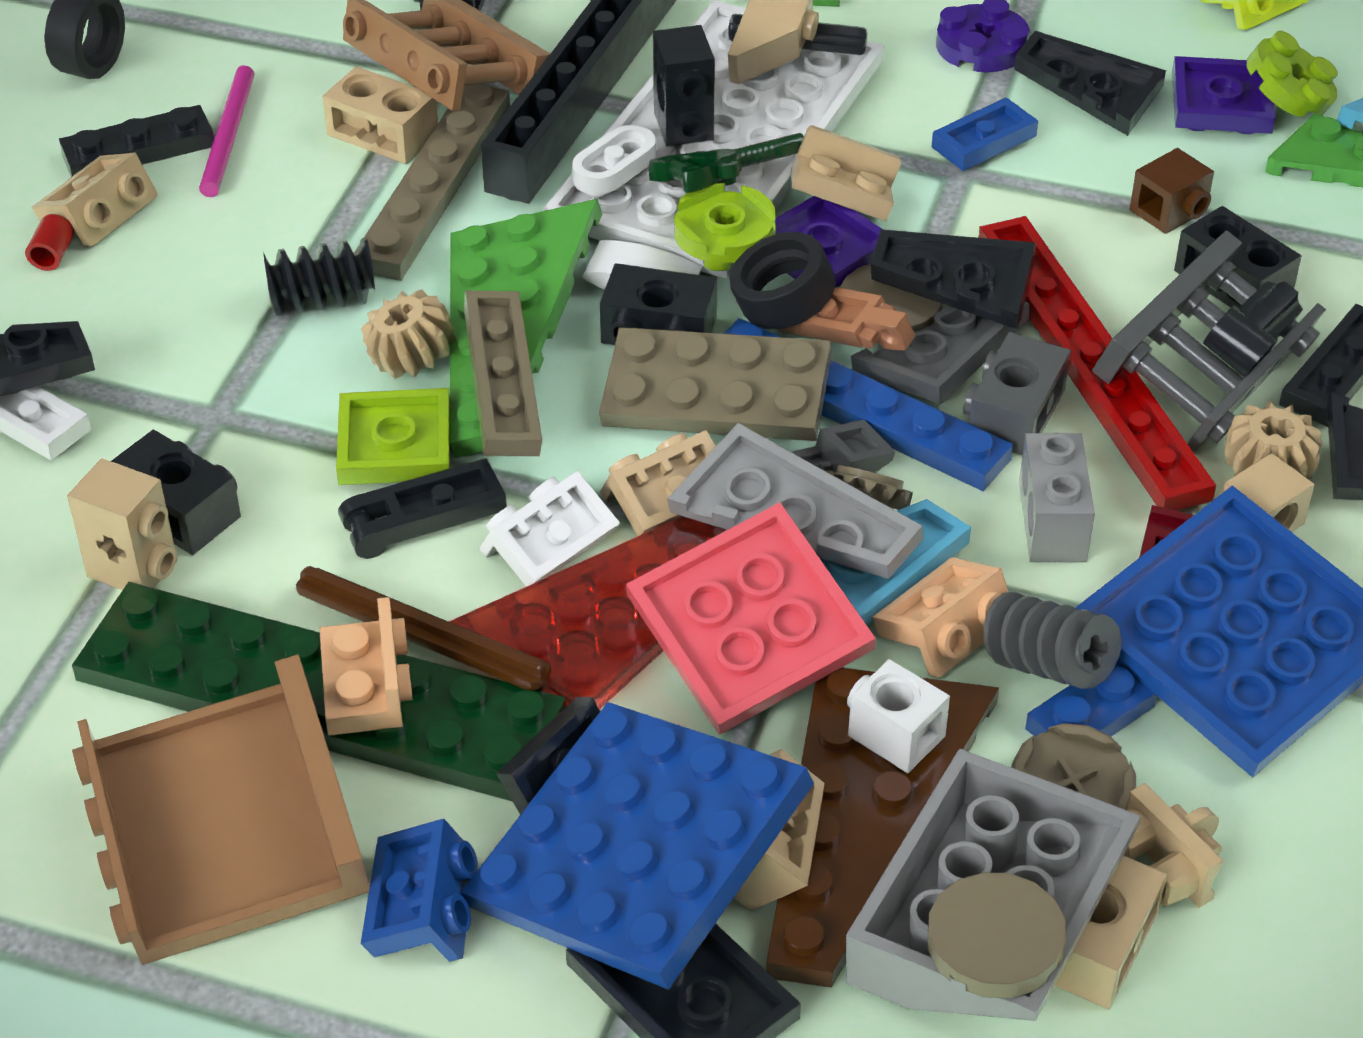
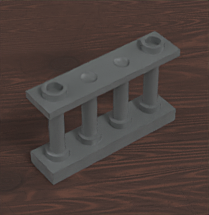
(1161, 324)

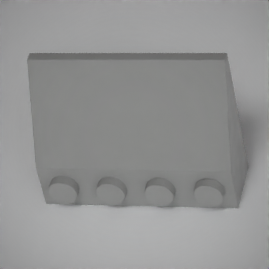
(975, 824)

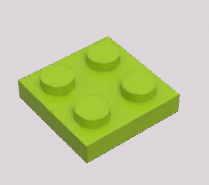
(392, 435)

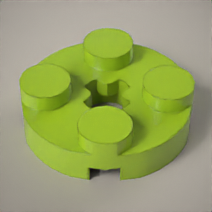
(1293, 76)
(742, 219)

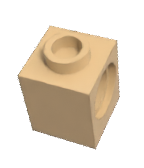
(1276, 489)

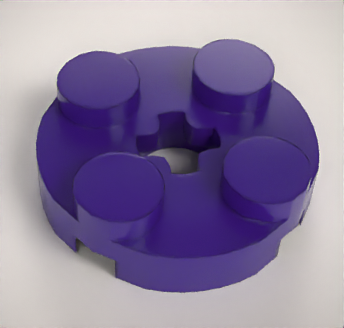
(981, 35)

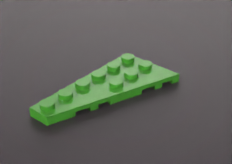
(522, 255)

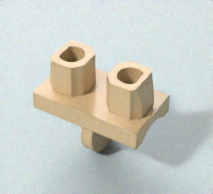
(1177, 845)

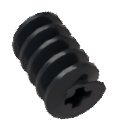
(319, 276)

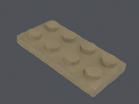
(715, 382)

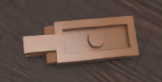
(857, 321)

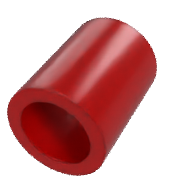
(49, 242)

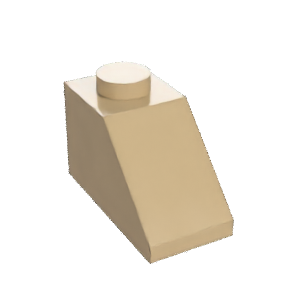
(770, 36)

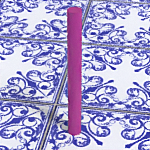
(226, 131)

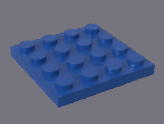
(1239, 629)
(638, 842)

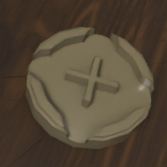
(1080, 761)

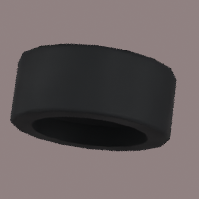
(102, 42)
(789, 303)

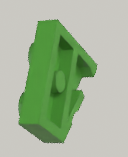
(1325, 148)

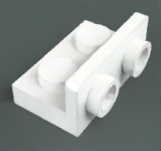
(551, 529)

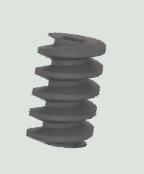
(1051, 640)

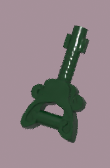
(706, 168)

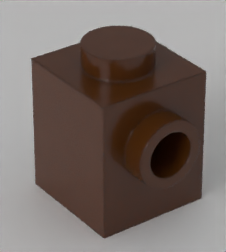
(1171, 190)

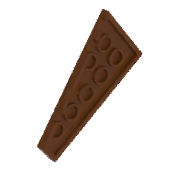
(860, 823)

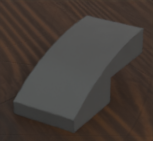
(848, 445)

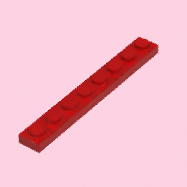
(1123, 406)

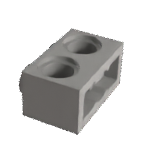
(1056, 497)

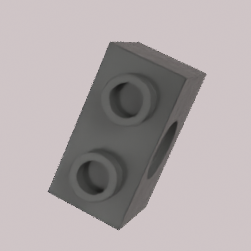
(1018, 389)

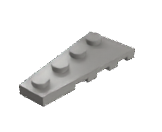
(836, 519)

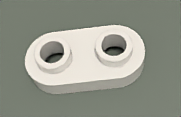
(613, 159)

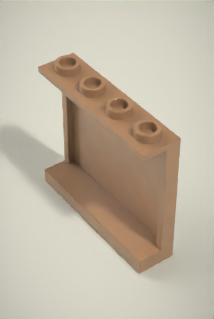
(220, 819)

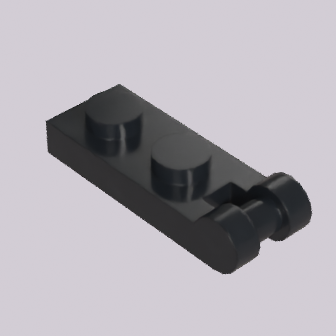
(421, 506)

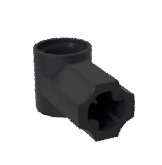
(1252, 330)

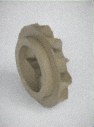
(878, 486)

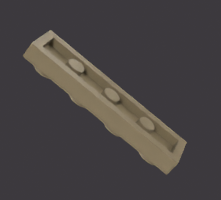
(502, 374)

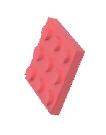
(750, 617)

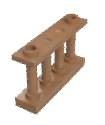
(414, 40)

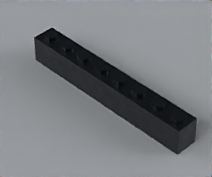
(565, 94)

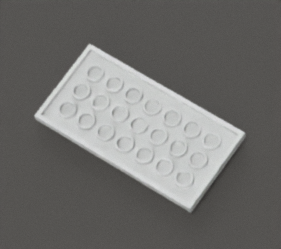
(773, 105)

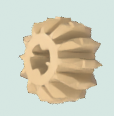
(408, 334)
(1276, 432)

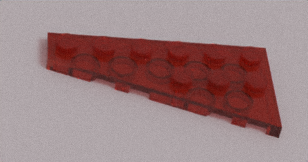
(585, 618)

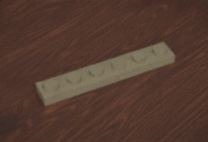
(433, 180)

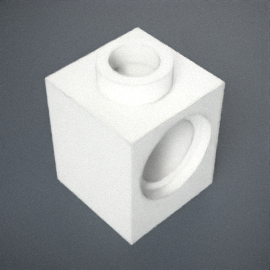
(897, 715)

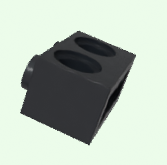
(1257, 260)

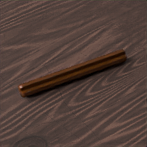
(427, 630)

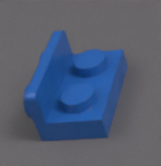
(418, 891)

